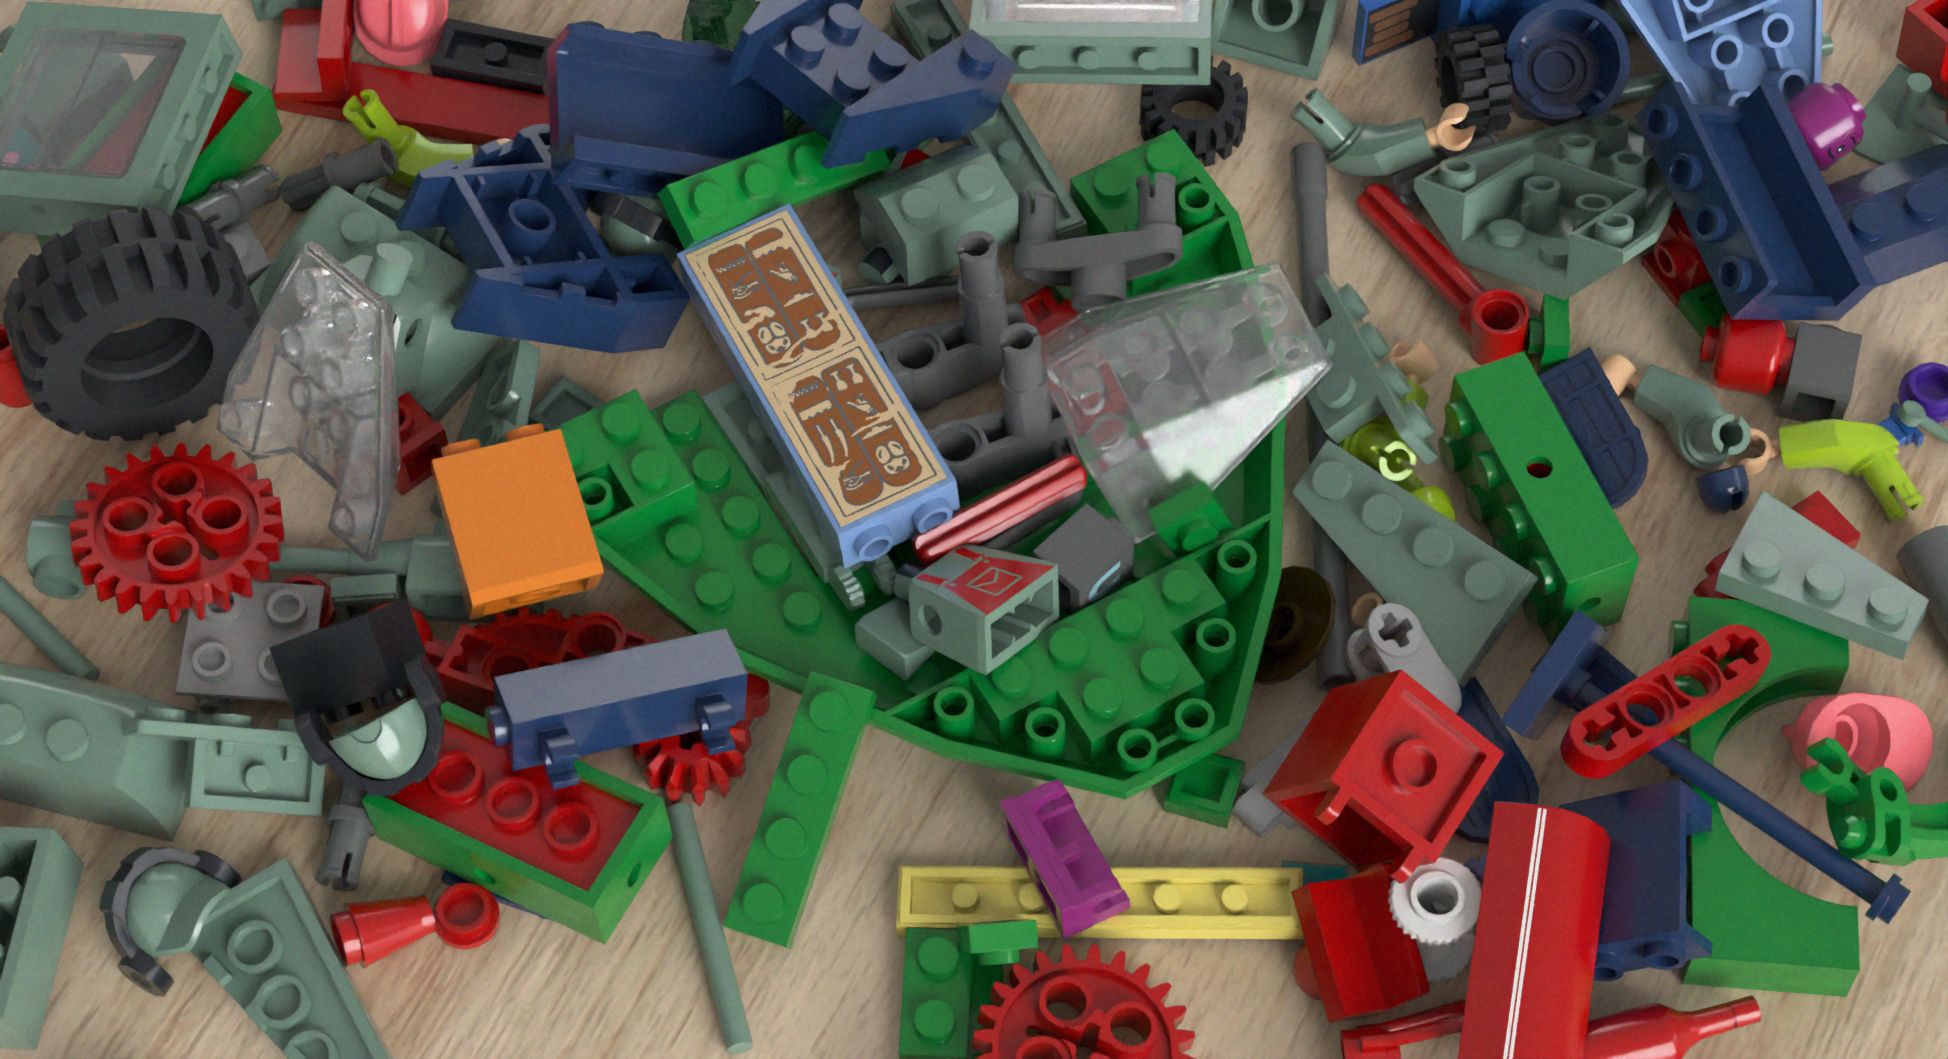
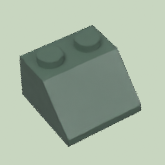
(1278, 33)
(933, 204)

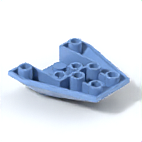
(1731, 45)

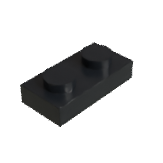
(492, 57)

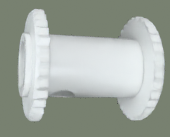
(1440, 912)

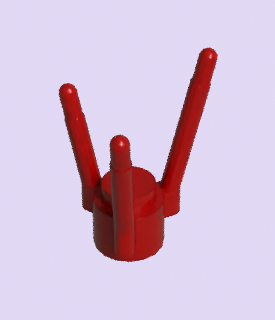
(1385, 1038)

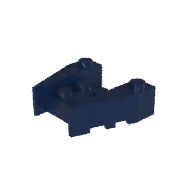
(861, 83)
(538, 256)

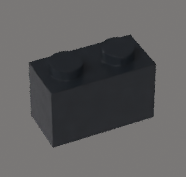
(350, 663)

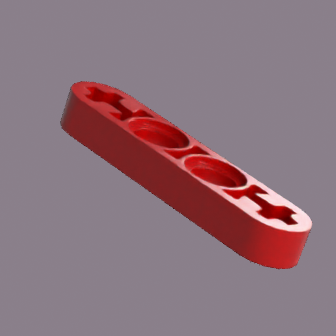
(1660, 693)

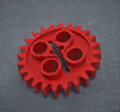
(177, 532)
(1102, 997)

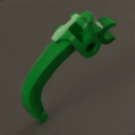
(1872, 810)

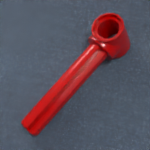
(1479, 309)

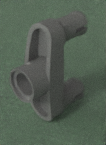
(1098, 264)

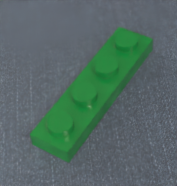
(759, 184)
(800, 810)

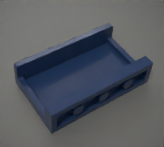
(648, 110)
(1756, 206)

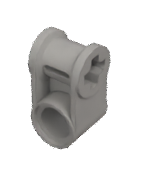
(1411, 653)

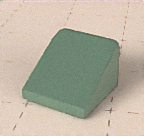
(888, 638)

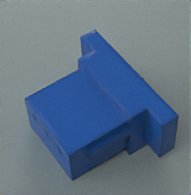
(1901, 432)

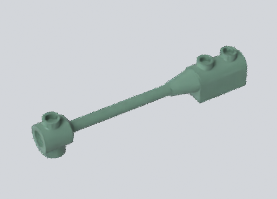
(421, 564)

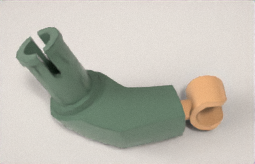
(1374, 149)
(1687, 410)

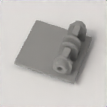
(230, 650)

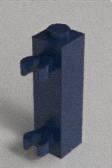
(618, 702)

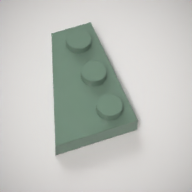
(500, 398)
(1819, 581)

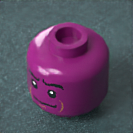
(1828, 121)

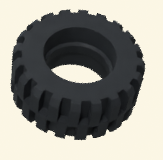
(115, 275)

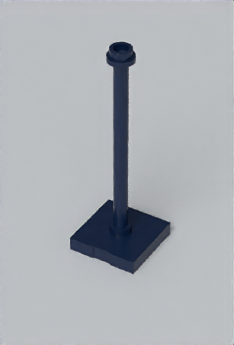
(1564, 681)

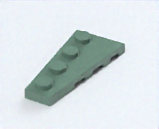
(1416, 557)
(285, 970)

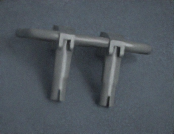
(965, 353)

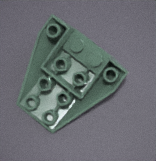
(1551, 203)

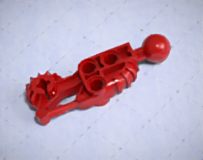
(540, 640)

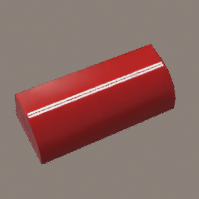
(1535, 935)

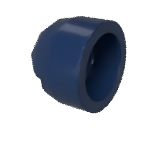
(1724, 489)

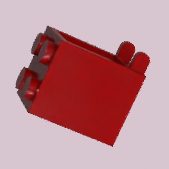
(1383, 774)

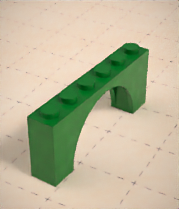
(1757, 925)

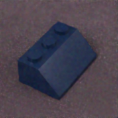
(1899, 213)

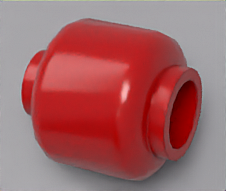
(1747, 354)

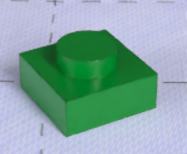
(1549, 333)
(1190, 519)
(997, 940)

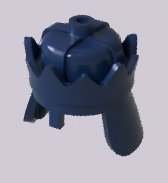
(1566, 62)

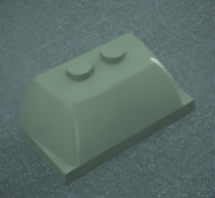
(352, 228)
(70, 754)

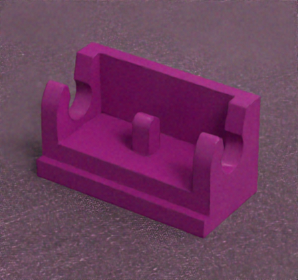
(1062, 858)

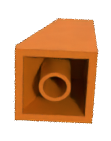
(515, 521)

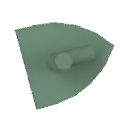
(1903, 118)

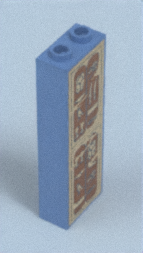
(819, 386)

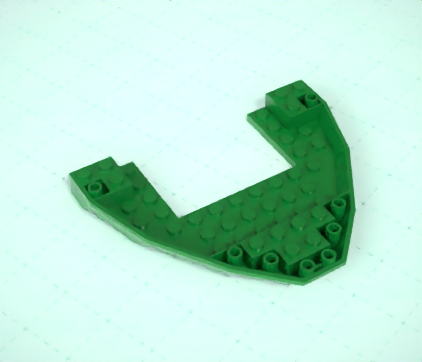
(1091, 701)

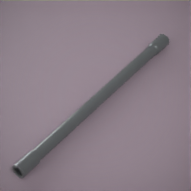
(1310, 196)

